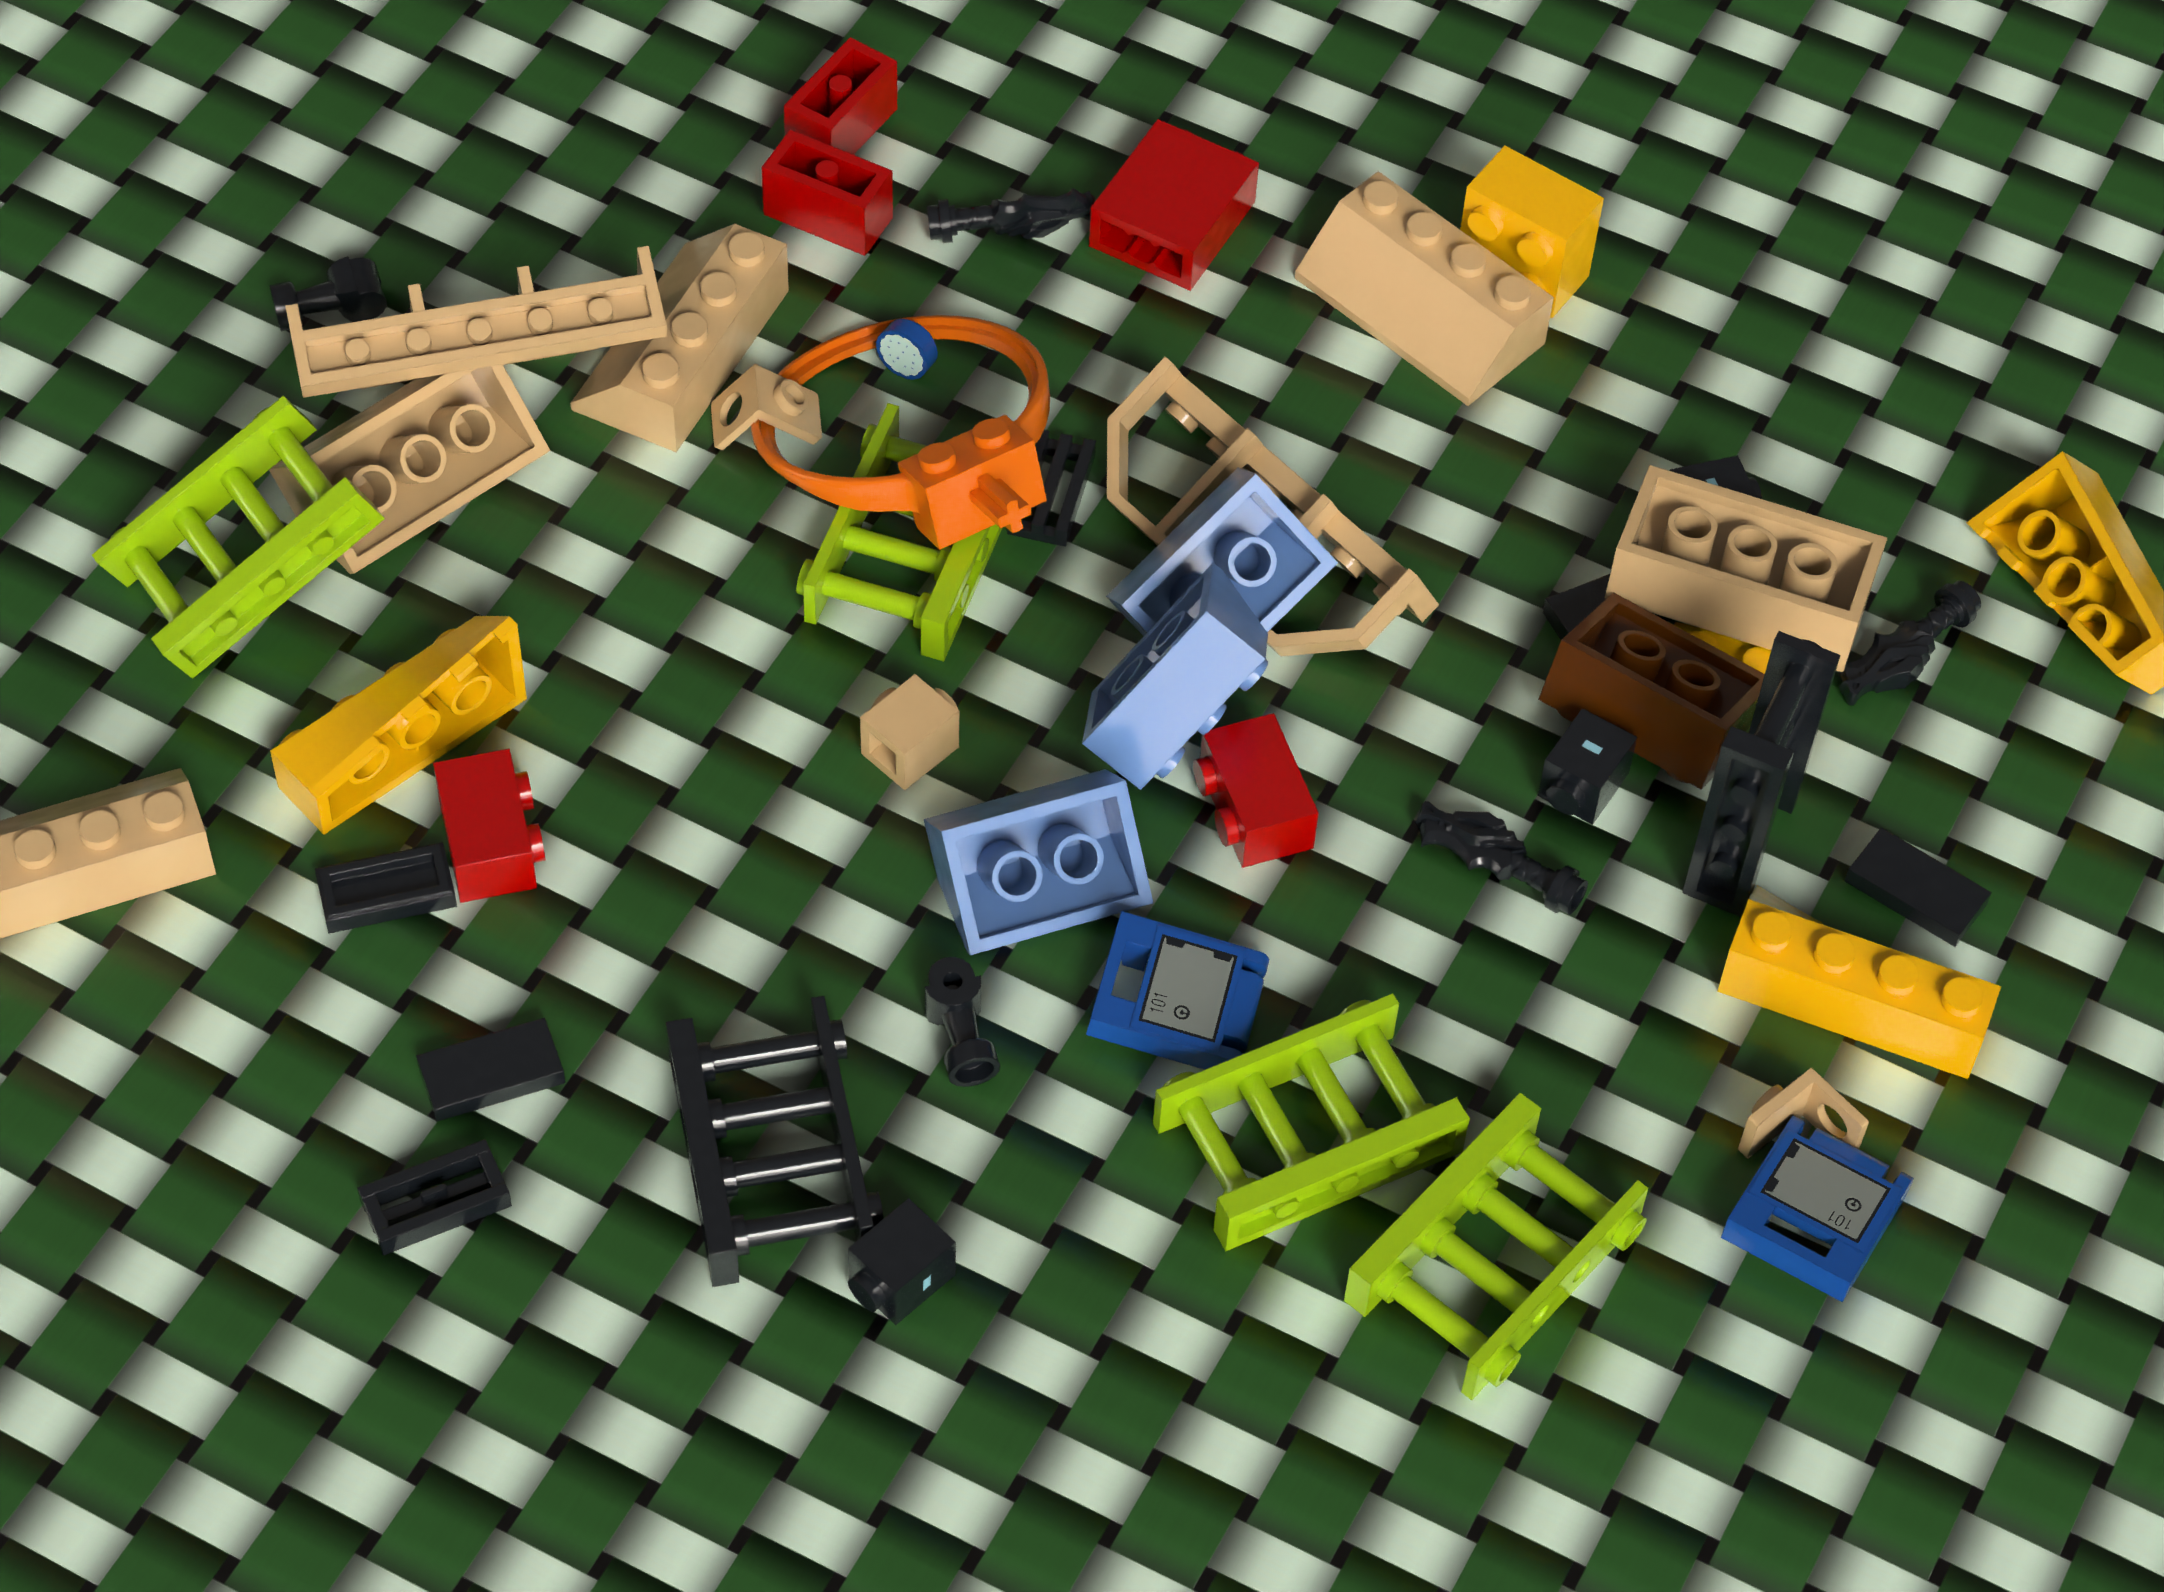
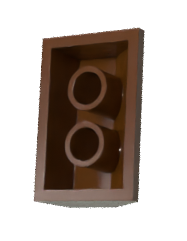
(1655, 685)

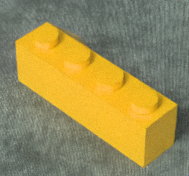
(2084, 564)
(402, 721)
(1856, 986)

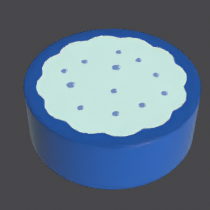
(906, 349)

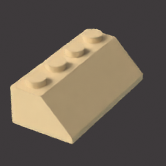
(1425, 289)
(714, 308)
(423, 453)
(1743, 564)
(100, 851)

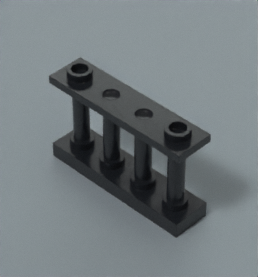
(1760, 773)
(720, 1177)

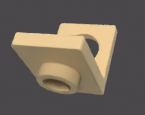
(767, 399)
(1801, 1098)

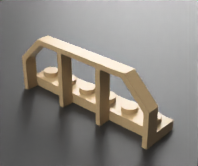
(478, 332)
(1241, 448)

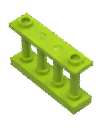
(954, 568)
(270, 574)
(1309, 1180)
(1472, 1186)

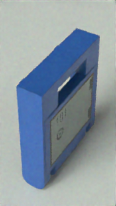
(1193, 996)
(1826, 1193)

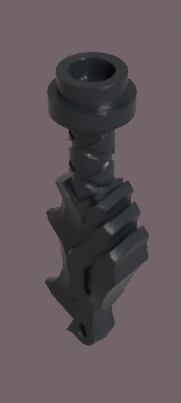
(1027, 216)
(1901, 656)
(1486, 843)

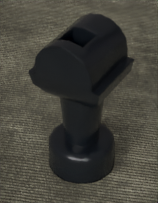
(351, 288)
(955, 1001)

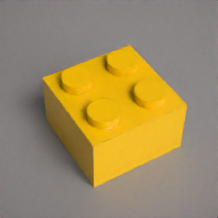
(1534, 222)

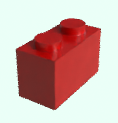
(845, 98)
(827, 192)
(1256, 791)
(487, 826)

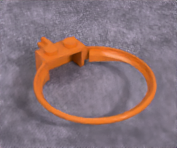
(949, 485)

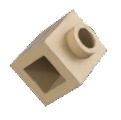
(910, 730)

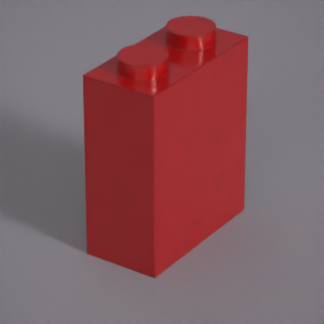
(1173, 204)

